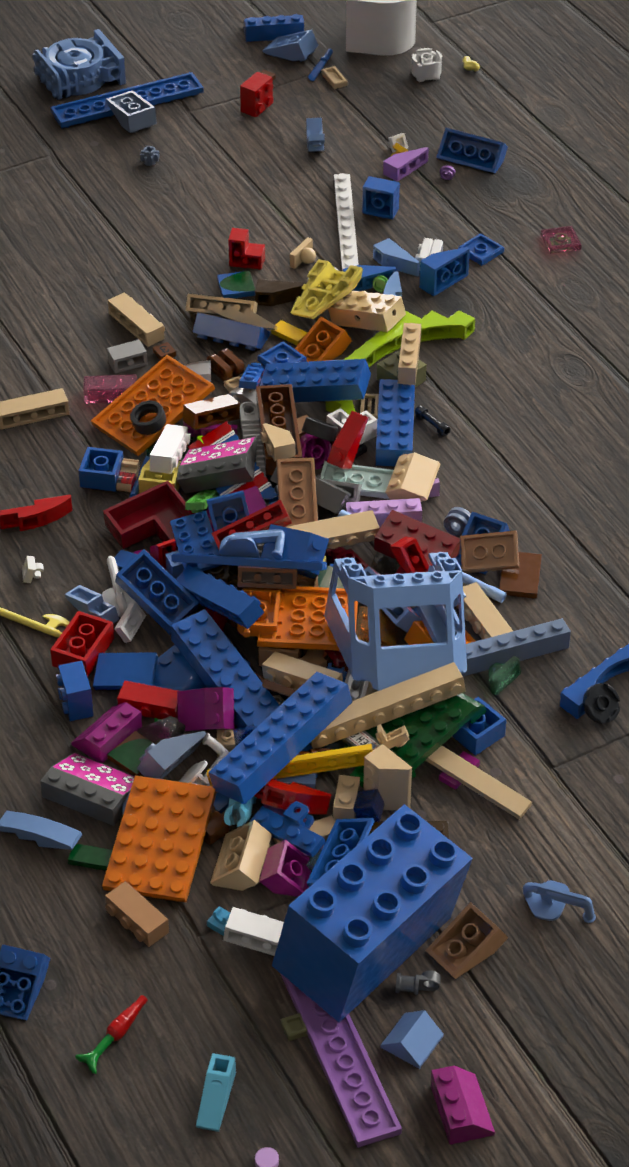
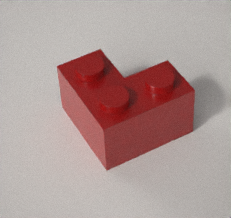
(242, 252)

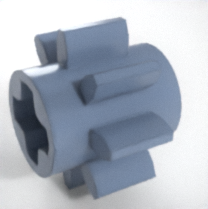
(149, 155)

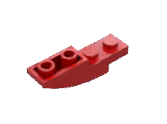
(40, 514)
(283, 795)

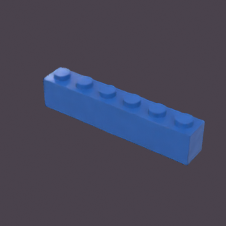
(220, 597)

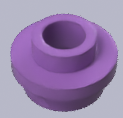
(447, 172)

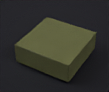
(294, 1027)

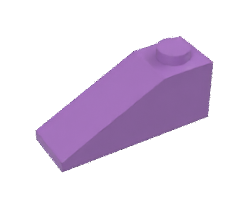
(404, 163)

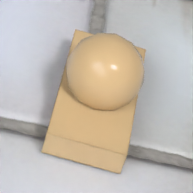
(303, 253)

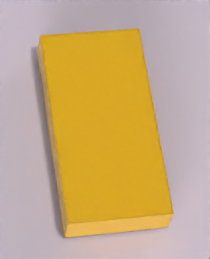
(289, 332)

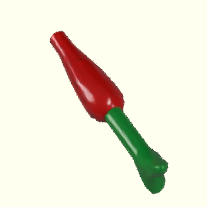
(114, 1032)

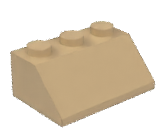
(412, 477)
(390, 776)
(242, 857)

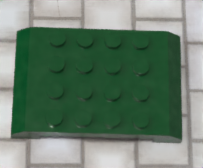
(431, 727)

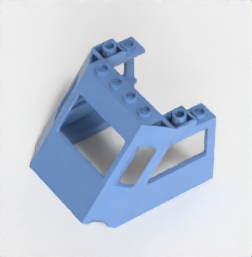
(429, 591)

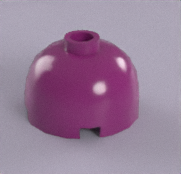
(315, 448)

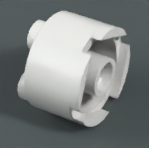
(426, 64)

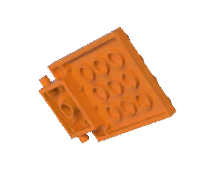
(294, 618)

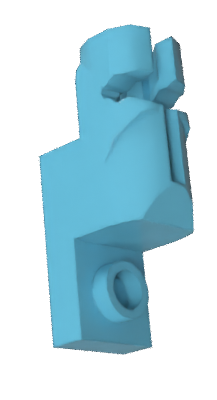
(238, 813)

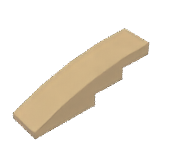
(247, 317)

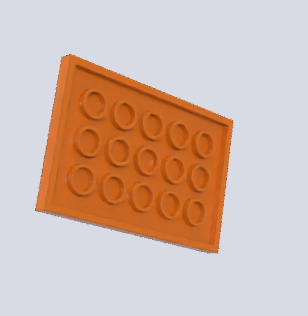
(165, 383)
(160, 838)

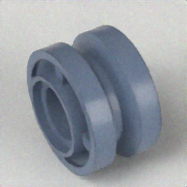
(456, 521)

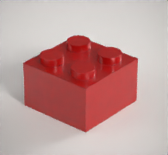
(256, 94)

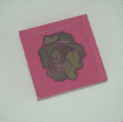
(560, 239)

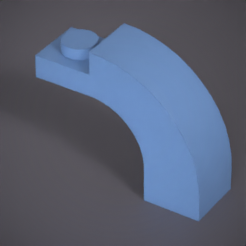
(314, 135)

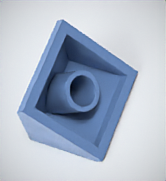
(413, 1038)

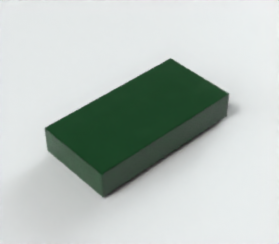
(90, 857)

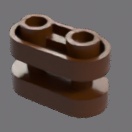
(226, 364)

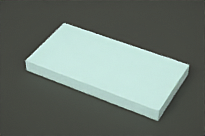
(373, 479)

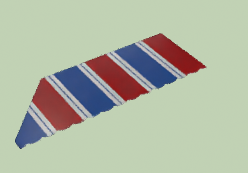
(225, 434)

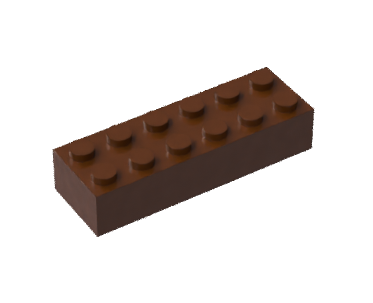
(278, 409)

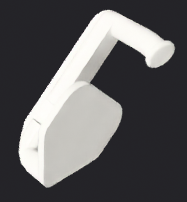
(116, 596)
(194, 774)

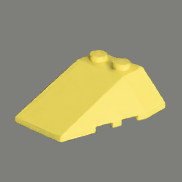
(325, 288)

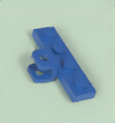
(292, 827)

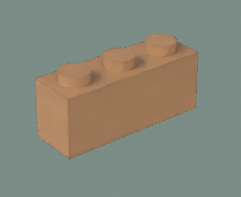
(136, 914)

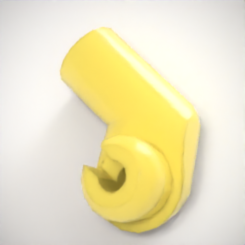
(470, 65)

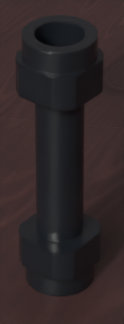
(442, 428)

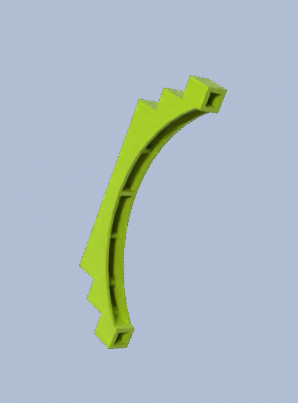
(383, 343)

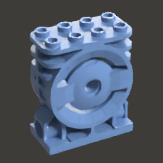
(79, 65)

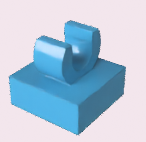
(218, 920)

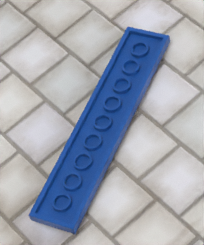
(153, 92)

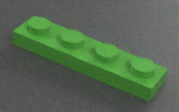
(199, 502)

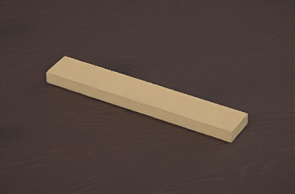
(480, 782)

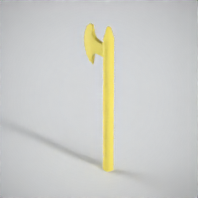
(49, 628)

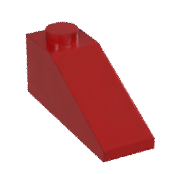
(348, 441)

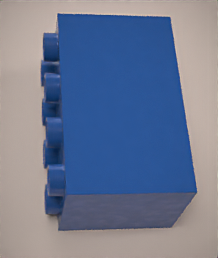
(370, 912)

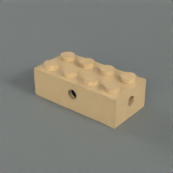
(368, 311)

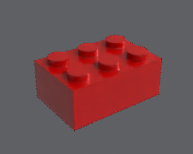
(83, 641)

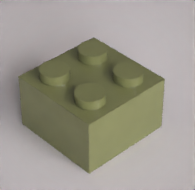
(389, 369)

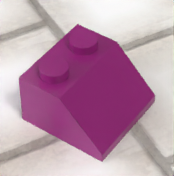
(285, 870)

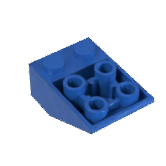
(20, 980)

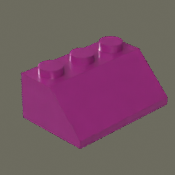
(108, 731)
(460, 1104)

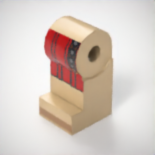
(128, 474)

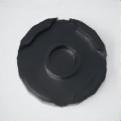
(601, 703)

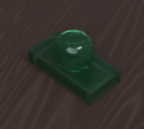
(502, 675)

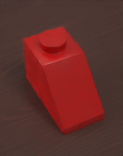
(159, 550)
(410, 555)

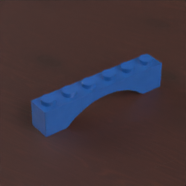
(572, 696)

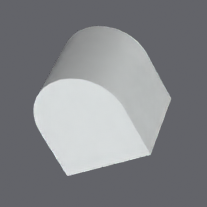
(380, 26)

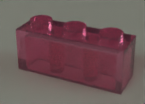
(106, 388)

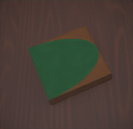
(129, 752)

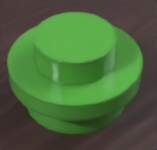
(379, 283)

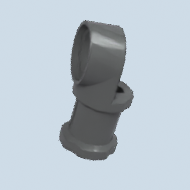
(426, 981)

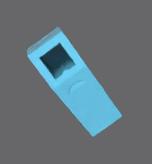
(216, 1092)

